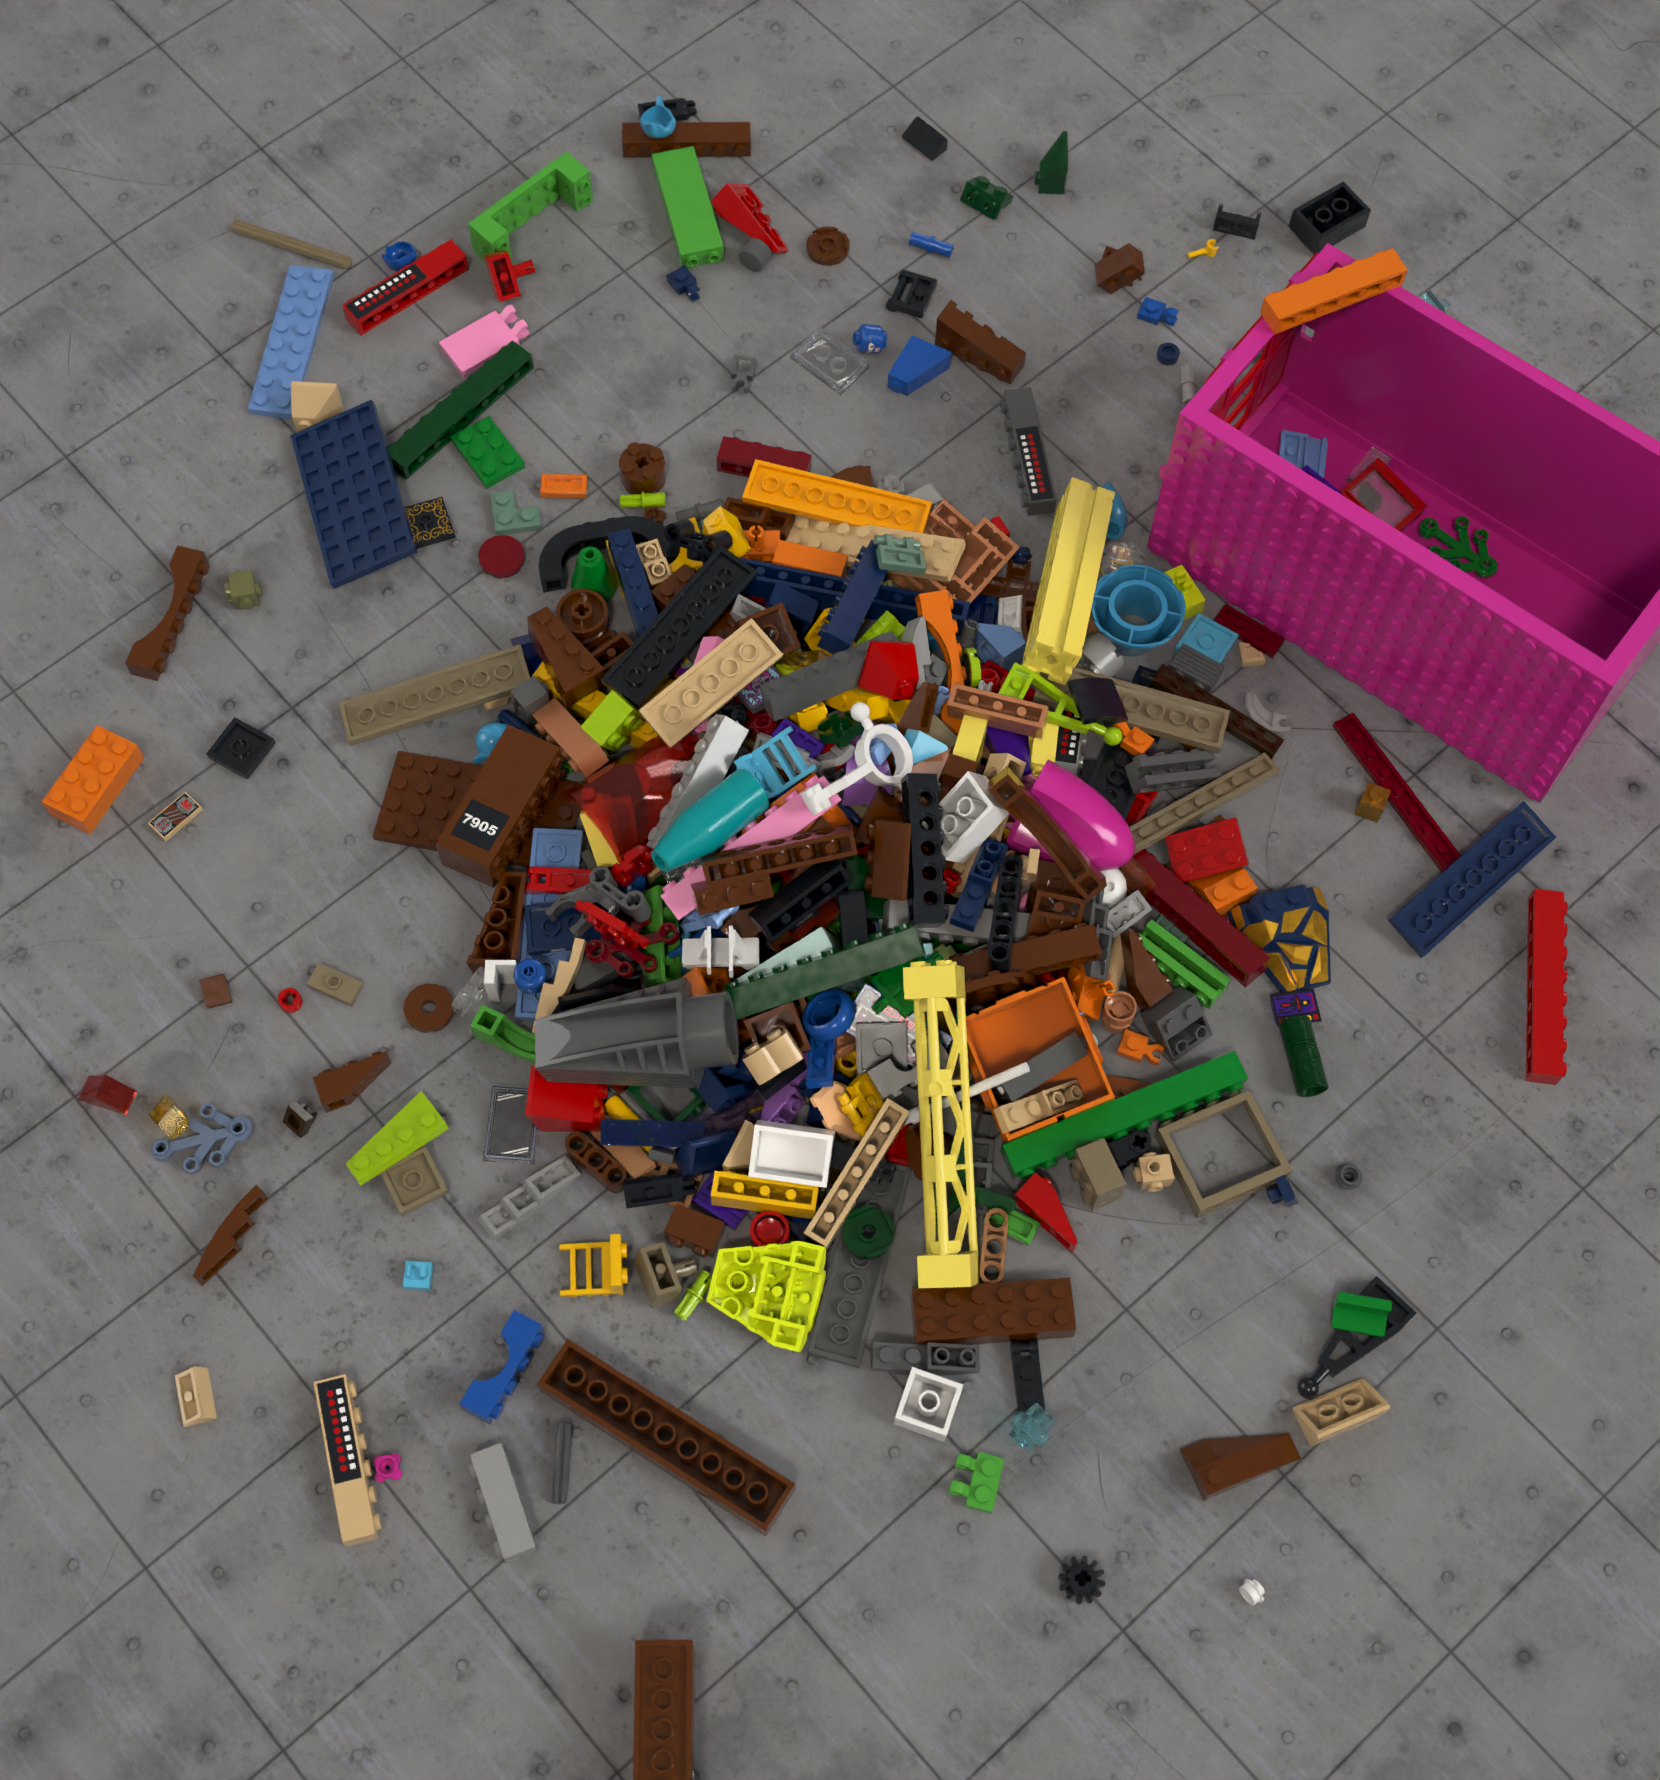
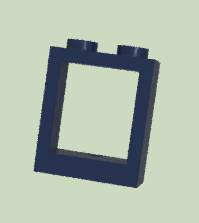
(722, 1090)

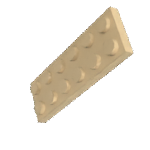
(710, 683)

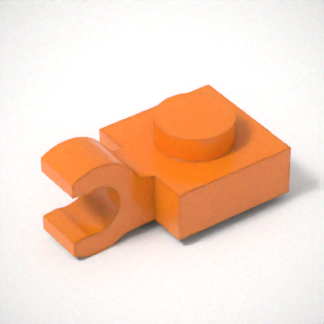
(1134, 740)

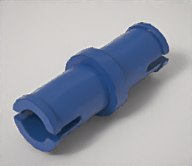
(931, 244)

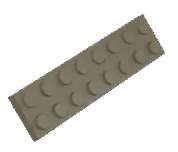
(433, 695)
(1158, 712)

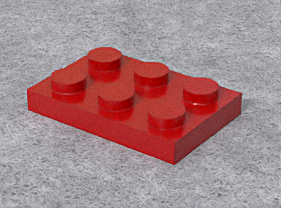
(1207, 850)

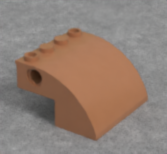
(982, 558)

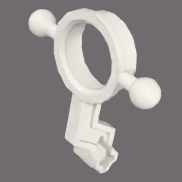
(817, 797)

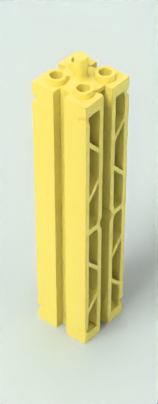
(1068, 581)

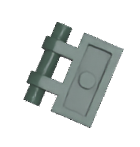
(899, 554)

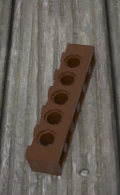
(779, 855)

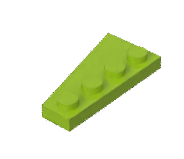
(401, 1136)

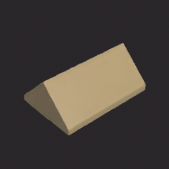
(1339, 1411)

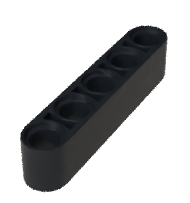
(1005, 903)

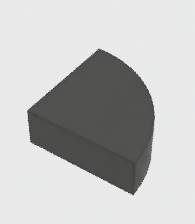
(662, 1154)

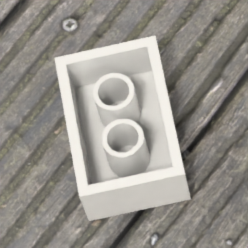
(968, 817)

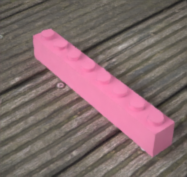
(778, 824)

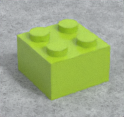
(613, 721)

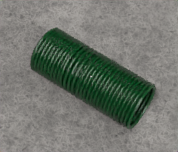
(1303, 1057)

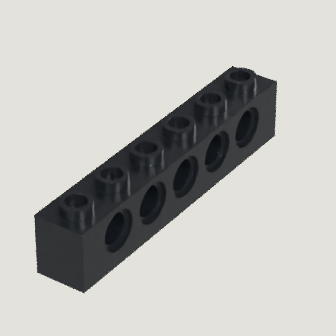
(913, 812)

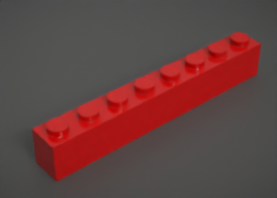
(1546, 987)

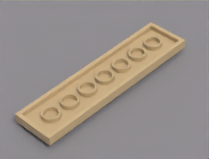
(940, 552)

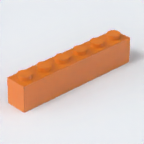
(1333, 290)

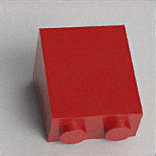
(564, 1105)

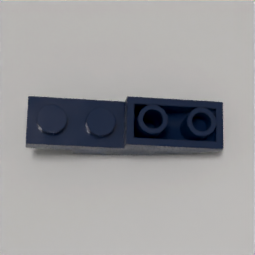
(978, 885)

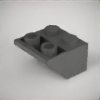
(1177, 1023)

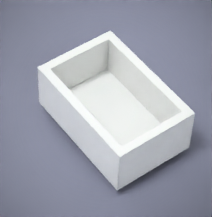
(791, 1153)

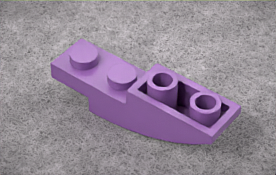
(786, 1102)

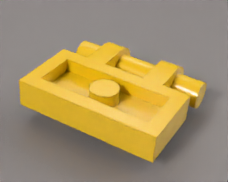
(865, 1098)

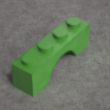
(502, 1033)

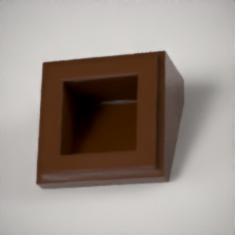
(215, 991)

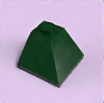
(1053, 168)

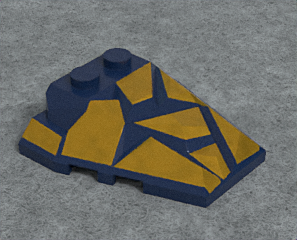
(1292, 932)

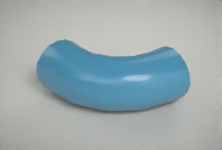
(1118, 516)

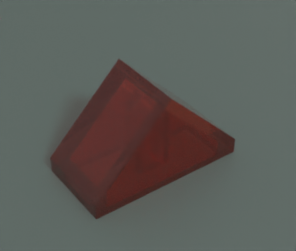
(107, 1093)

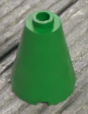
(594, 574)

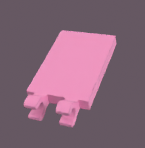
(483, 340)

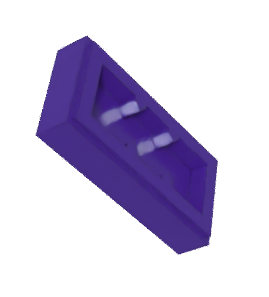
(801, 738)

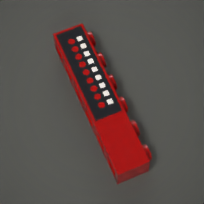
(405, 287)

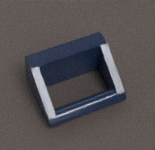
(697, 1161)

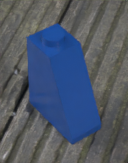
(917, 366)

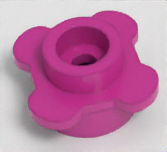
(383, 1461)

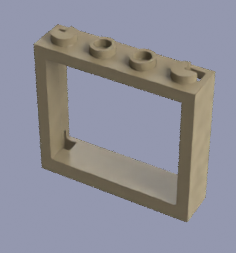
(1203, 1206)

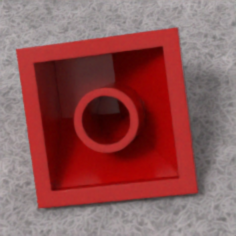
(890, 670)

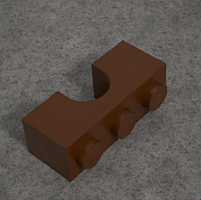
(730, 894)

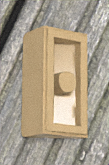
(195, 1396)

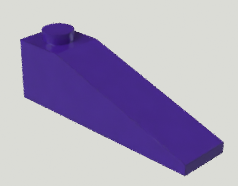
(1009, 742)

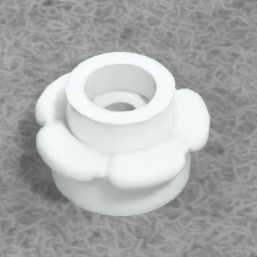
(1252, 1591)

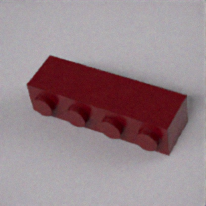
(739, 456)

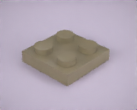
(414, 1181)

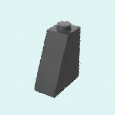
(596, 976)

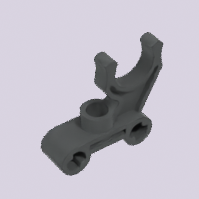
(604, 894)

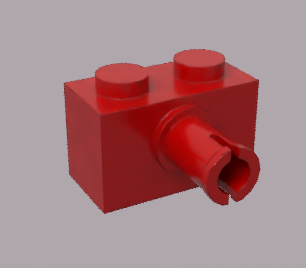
(505, 274)

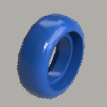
(838, 1024)

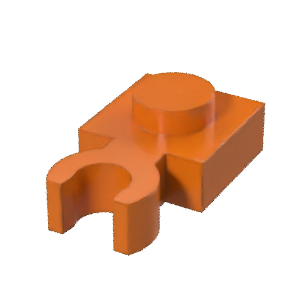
(1135, 1046)

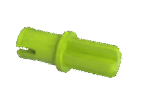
(643, 500)
(693, 1295)

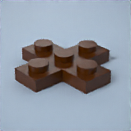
(1014, 584)

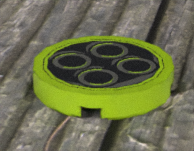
(972, 667)

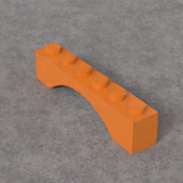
(937, 609)

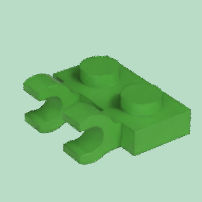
(984, 1481)

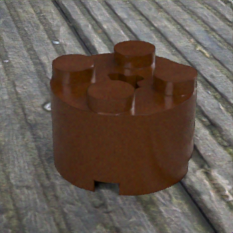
(642, 468)

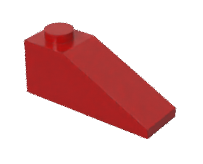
(1042, 1204)

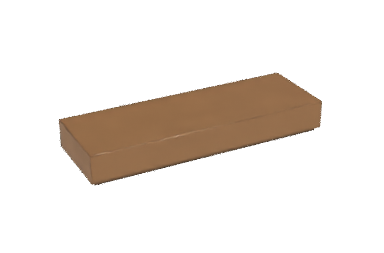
(630, 1157)

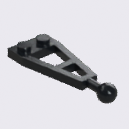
(1399, 1316)

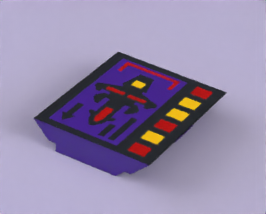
(1295, 1004)

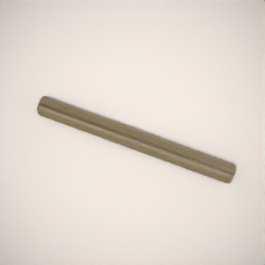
(291, 244)

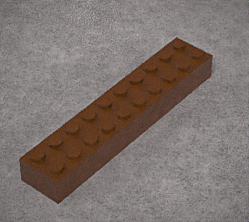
(666, 1437)

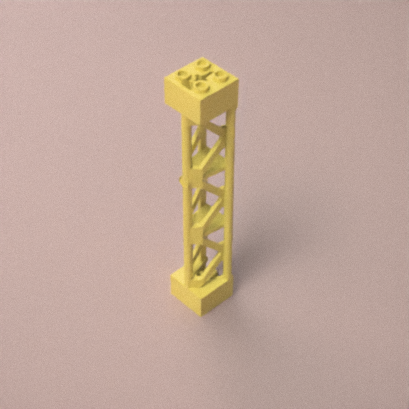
(928, 988)

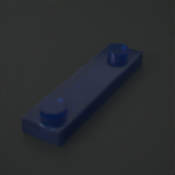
(649, 1132)

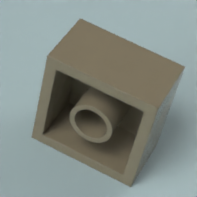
(1097, 1174)

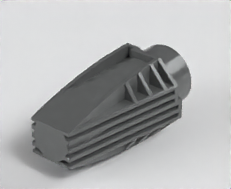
(640, 1038)

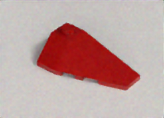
(743, 209)

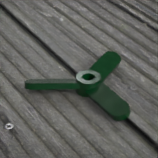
(982, 1195)

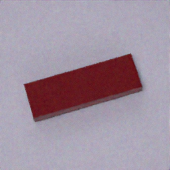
(1250, 631)

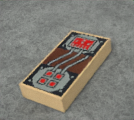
(175, 816)

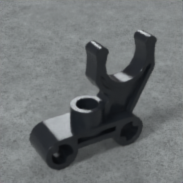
(698, 545)

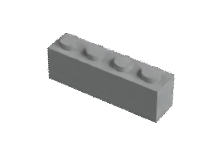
(503, 1503)

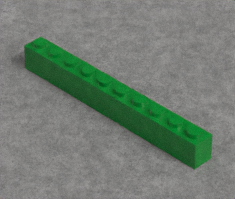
(1124, 1114)

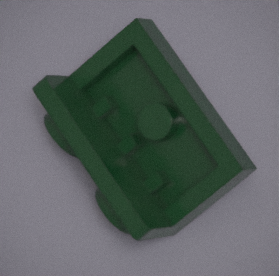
(985, 196)

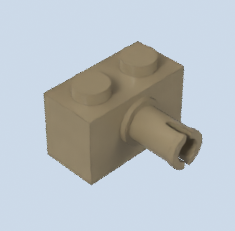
(660, 1275)

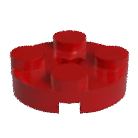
(636, 863)

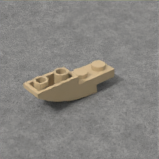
(1039, 1106)

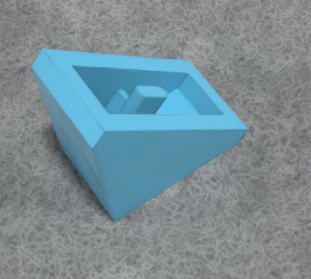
(923, 745)

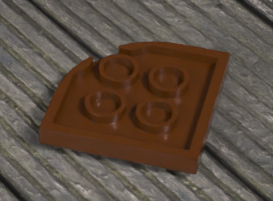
(995, 986)

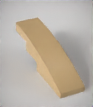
(563, 982)

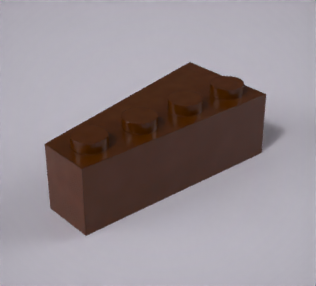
(503, 924)

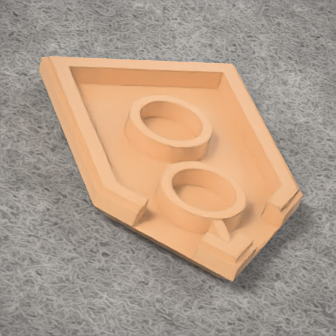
(829, 1107)

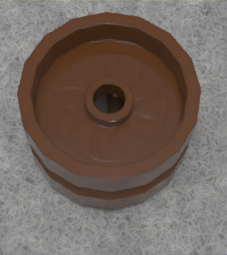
(584, 615)

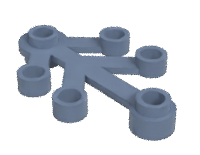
(206, 1139)

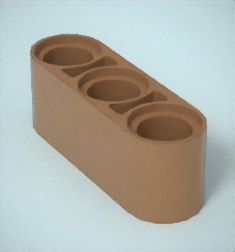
(994, 1234)

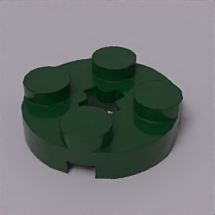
(839, 730)
(862, 1246)

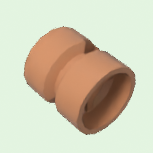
(1118, 1012)

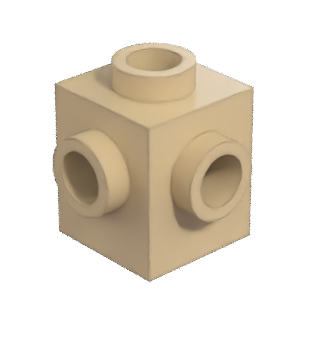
(1153, 1172)

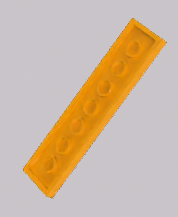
(833, 499)

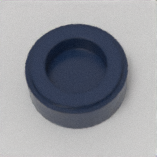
(1168, 353)

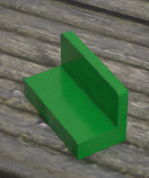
(1360, 1314)

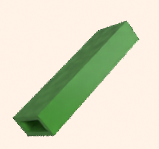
(688, 207)

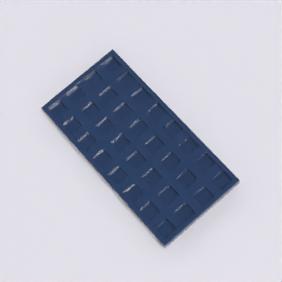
(353, 494)

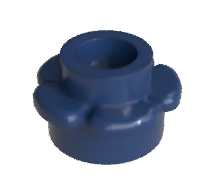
(1021, 555)

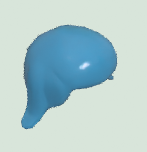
(658, 120)
(487, 739)

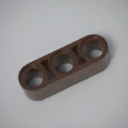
(592, 1151)

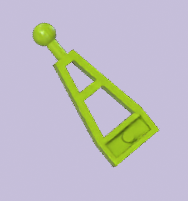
(1018, 684)

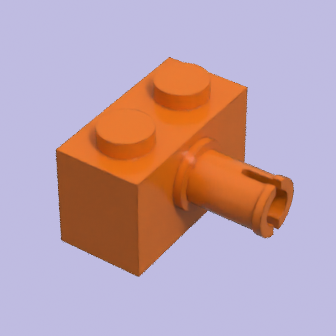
(762, 544)
(1088, 991)

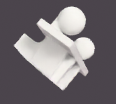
(720, 952)

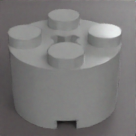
(1099, 656)

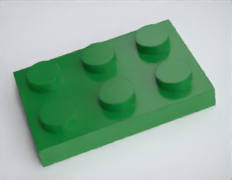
(487, 452)

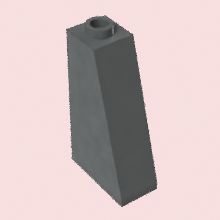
(1042, 1067)

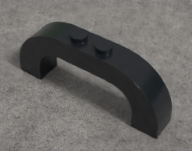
(594, 534)

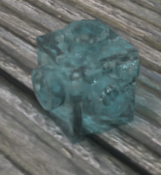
(1032, 1427)

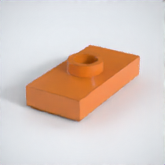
(563, 486)

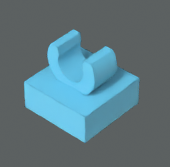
(418, 1275)

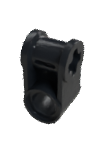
(1124, 1150)

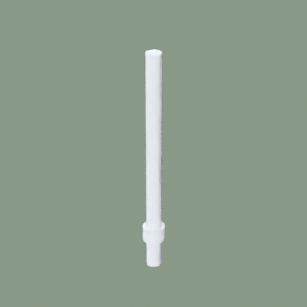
(976, 1088)

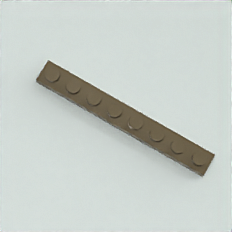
(1203, 801)

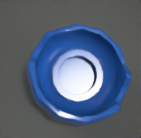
(399, 255)

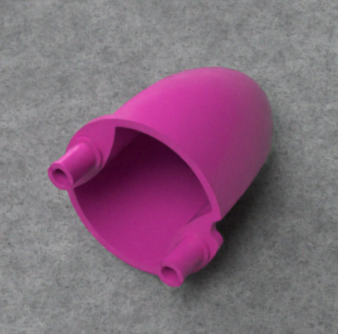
(1082, 814)

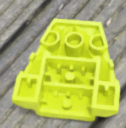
(771, 1289)

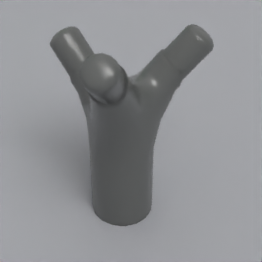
(836, 774)

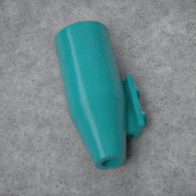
(711, 821)

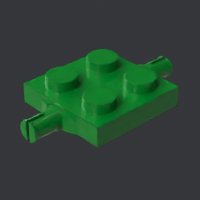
(891, 987)

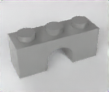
(890, 1080)

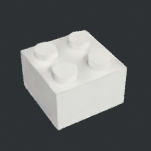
(928, 1404)

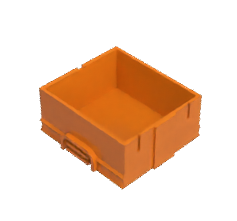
(1024, 1026)

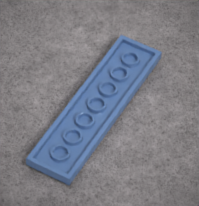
(290, 340)
(549, 849)

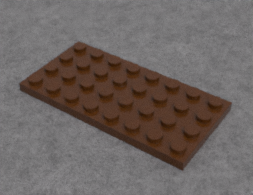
(428, 791)

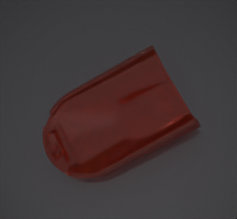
(631, 792)

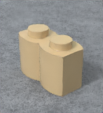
(772, 1056)

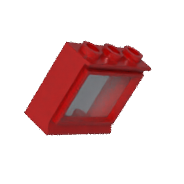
(1385, 496)

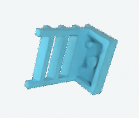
(763, 769)

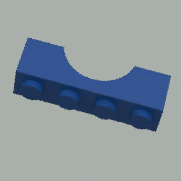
(486, 1397)

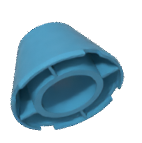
(1137, 592)

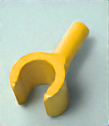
(1209, 250)

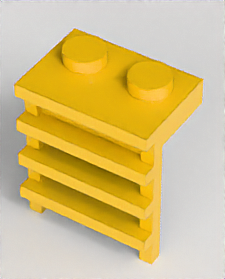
(613, 1273)

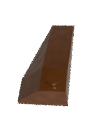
(1233, 1461)

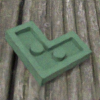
(511, 519)

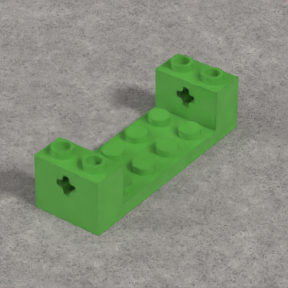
(561, 178)

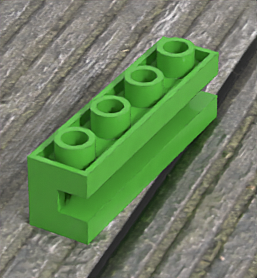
(1184, 965)

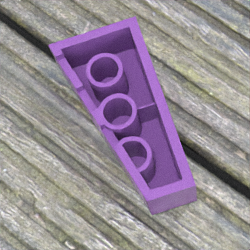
(862, 790)

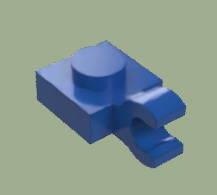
(1155, 311)

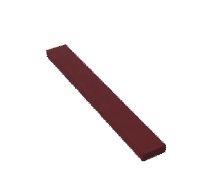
(1401, 796)

